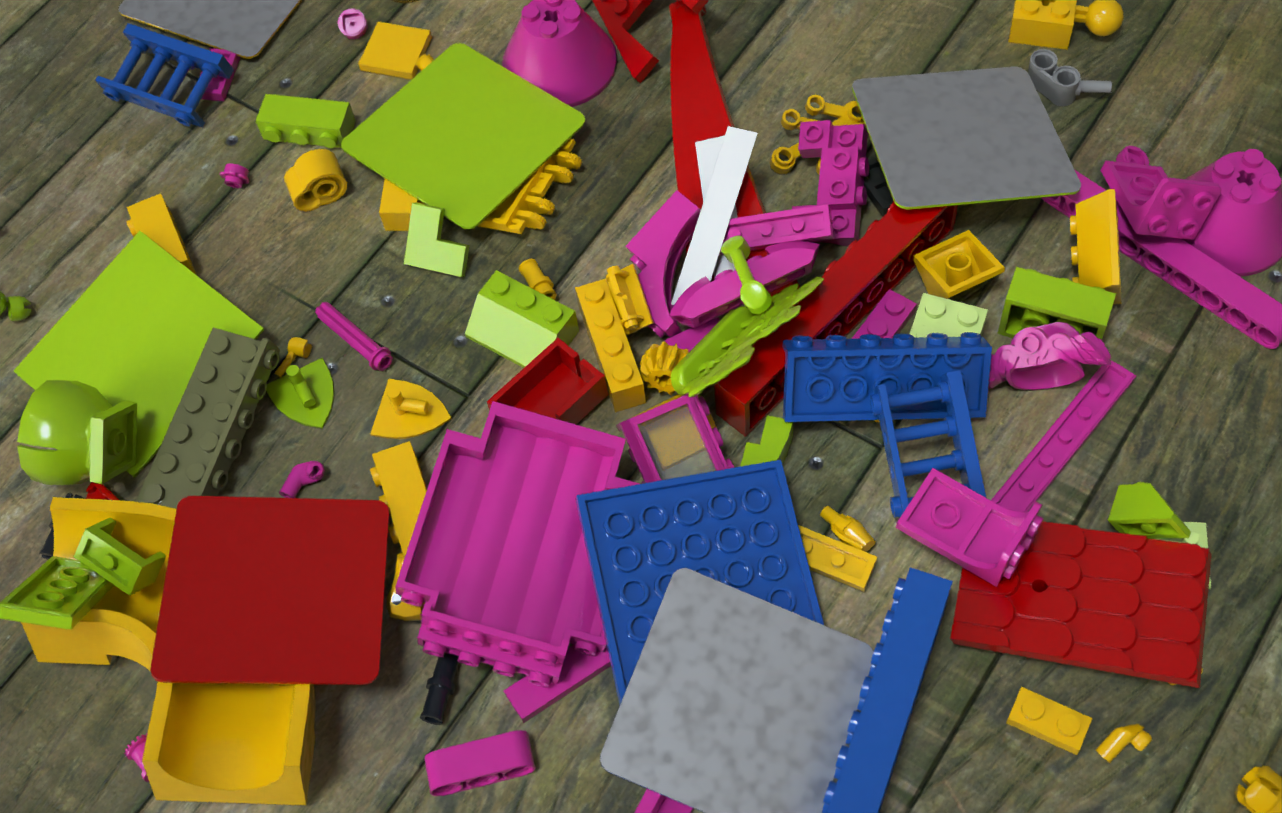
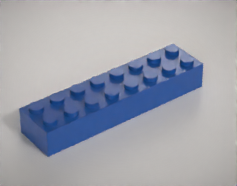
(889, 695)

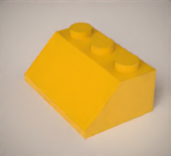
(1097, 243)

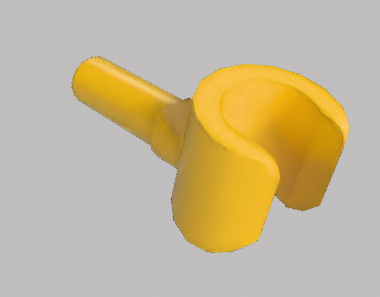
(296, 347)

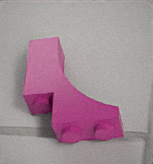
(657, 253)

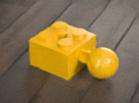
(1051, 21)

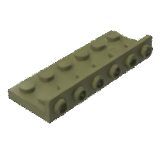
(211, 419)

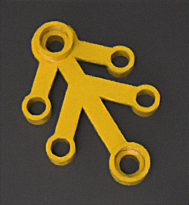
(844, 116)

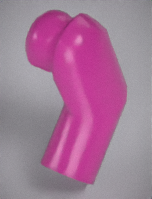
(300, 476)

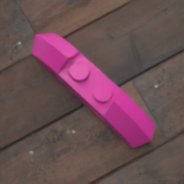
(709, 300)

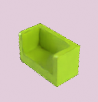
(115, 560)

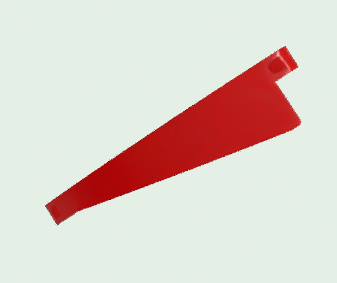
(701, 113)

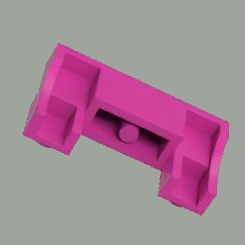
(840, 175)

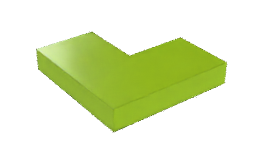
(425, 246)

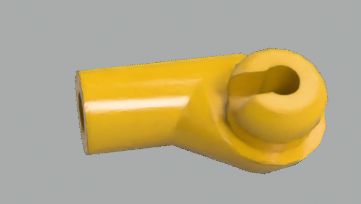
(1120, 738)

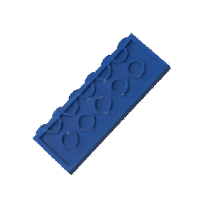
(837, 374)

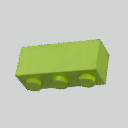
(305, 120)

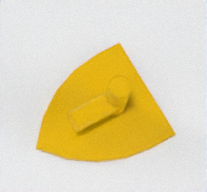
(408, 411)

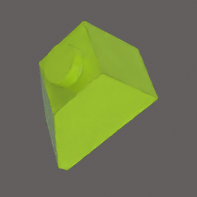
(1144, 512)

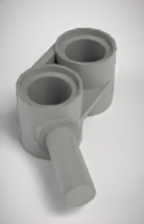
(1062, 82)

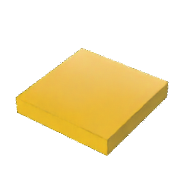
(394, 50)

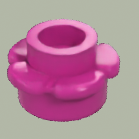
(235, 175)

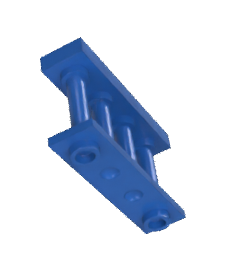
(165, 49)
(955, 425)

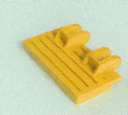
(522, 206)

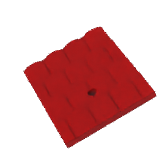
(1095, 604)

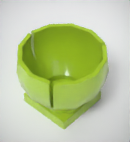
(86, 430)

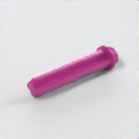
(378, 357)

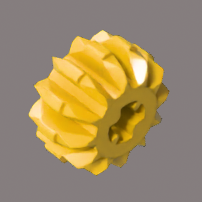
(658, 364)

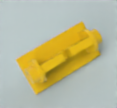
(628, 298)

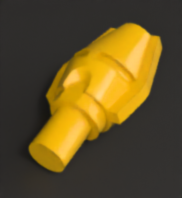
(848, 529)

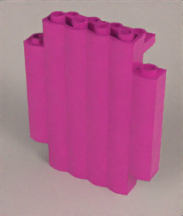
(505, 544)

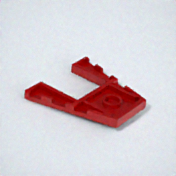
(619, 17)

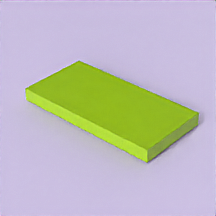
(55, 594)

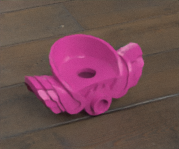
(1046, 357)

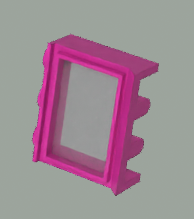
(674, 440)

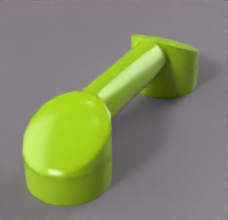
(752, 292)

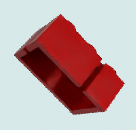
(554, 385)

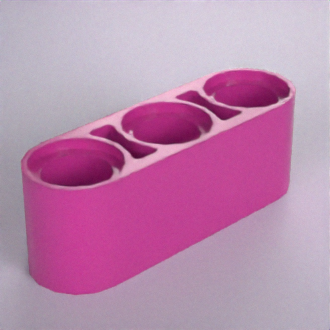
(479, 763)

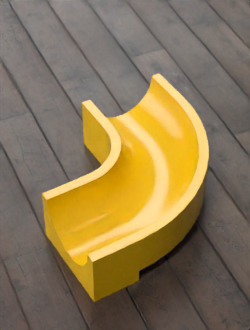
(201, 736)

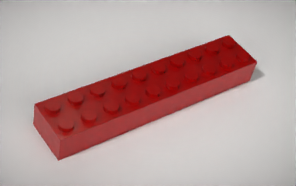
(836, 307)

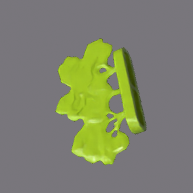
(732, 338)

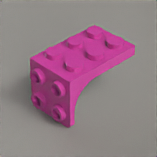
(1160, 203)
(969, 527)

